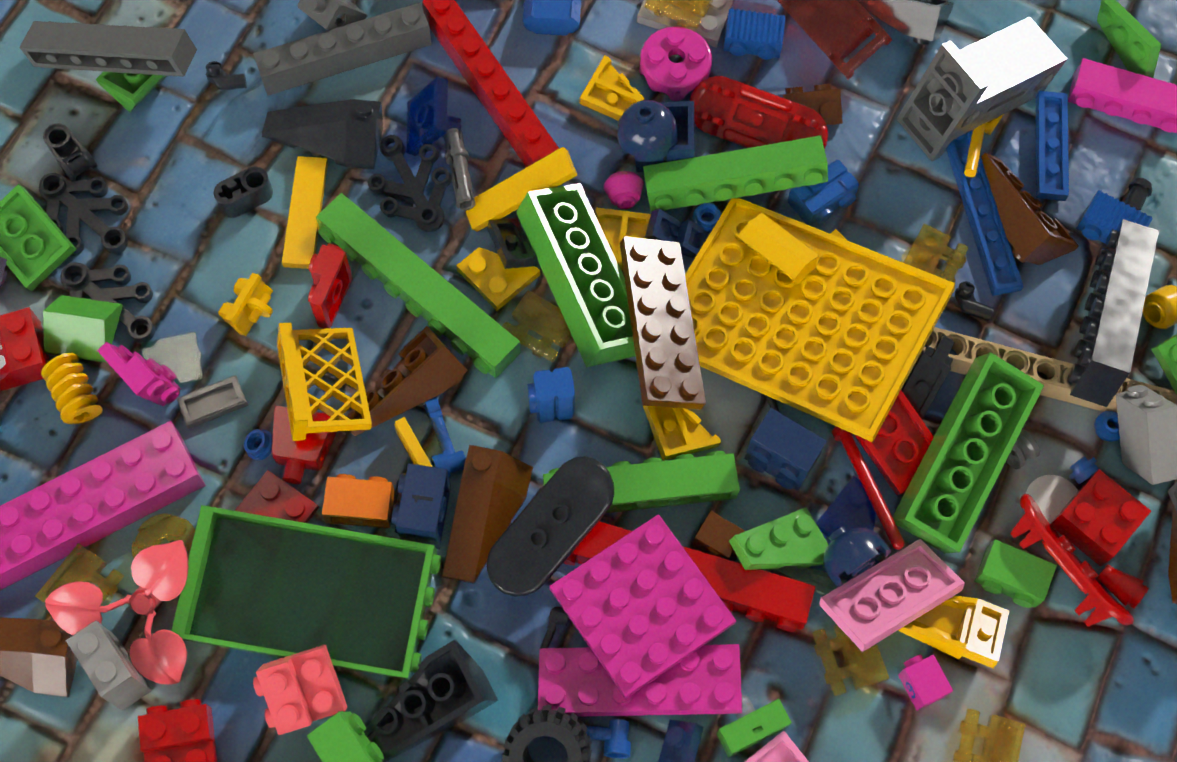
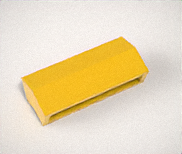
(779, 247)

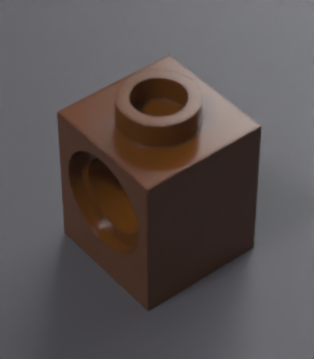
(715, 536)

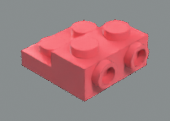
(299, 690)

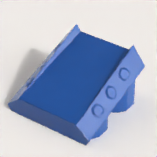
(552, 16)

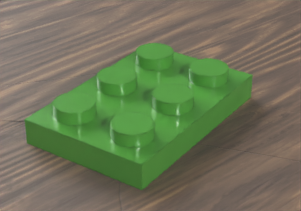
(30, 239)

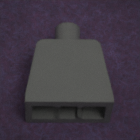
(326, 12)

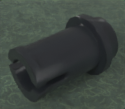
(1139, 191)

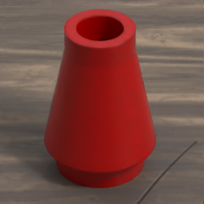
(1123, 586)

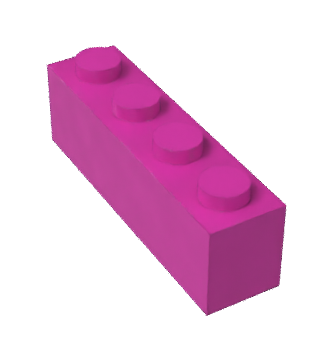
(1125, 95)

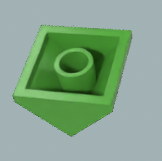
(128, 88)
(79, 326)

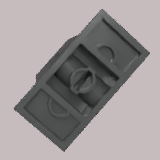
(978, 84)

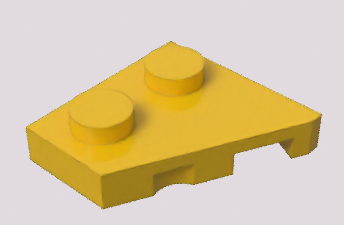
(621, 223)
(678, 431)

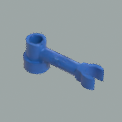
(448, 459)
(615, 738)

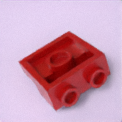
(331, 282)
(178, 733)

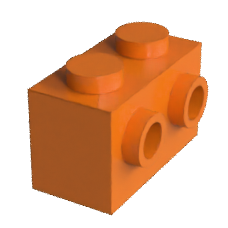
(358, 501)

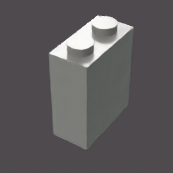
(1148, 434)
(108, 665)

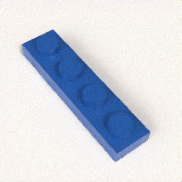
(1052, 146)

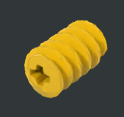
(70, 389)

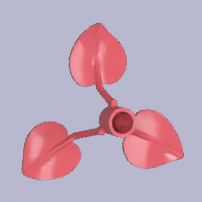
(161, 576)

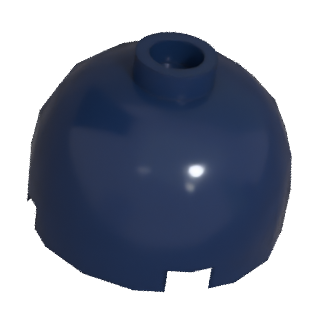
(647, 130)
(852, 553)

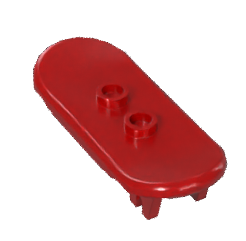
(752, 115)
(1079, 572)

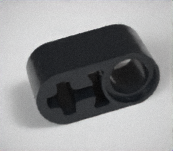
(236, 184)

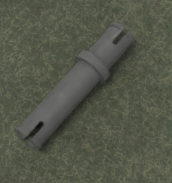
(457, 159)

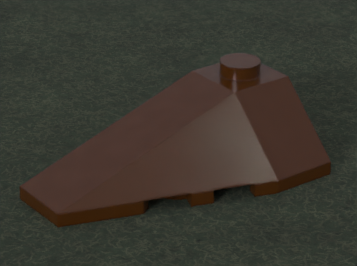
(1028, 229)
(420, 375)
(487, 501)
(36, 656)

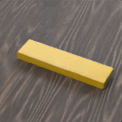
(509, 194)
(304, 207)

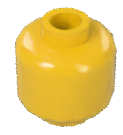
(1161, 307)

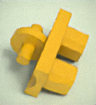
(249, 305)

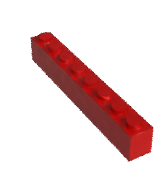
(489, 81)
(752, 592)

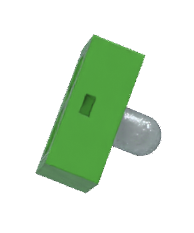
(753, 726)

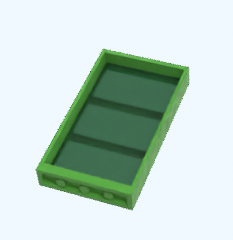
(305, 585)

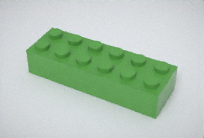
(580, 271)
(967, 453)

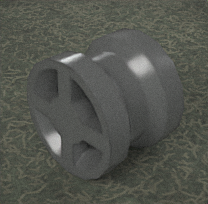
(1023, 449)

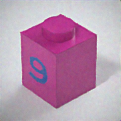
(924, 681)

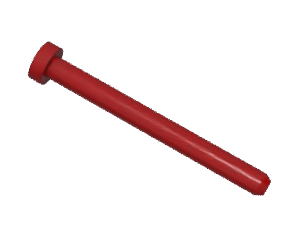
(870, 487)

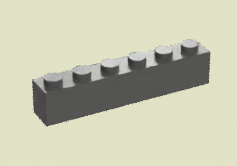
(109, 48)
(343, 49)

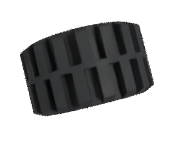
(548, 723)

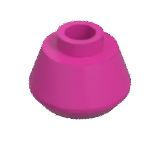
(624, 189)

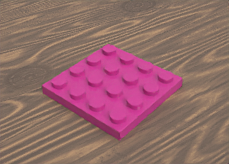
(642, 605)

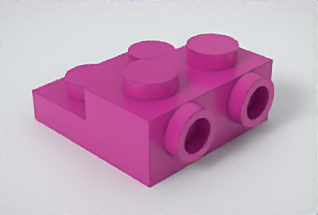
(143, 376)

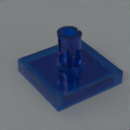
(428, 116)

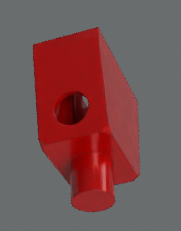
(299, 454)

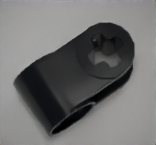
(70, 154)

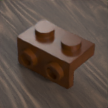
(822, 99)

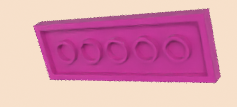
(696, 685)

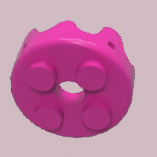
(671, 77)

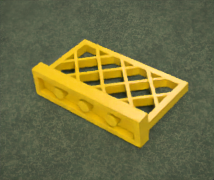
(296, 387)

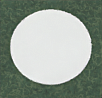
(1051, 494)

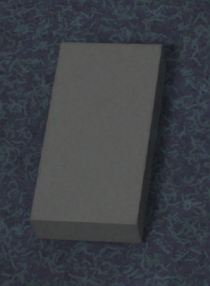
(212, 402)

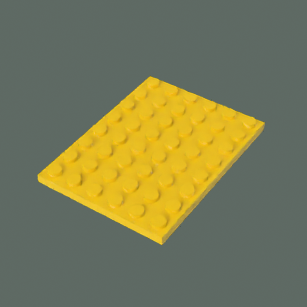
(821, 345)

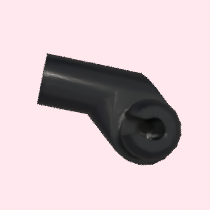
(222, 80)
(968, 303)

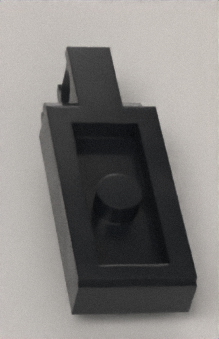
(928, 375)

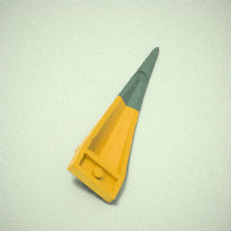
(955, 627)

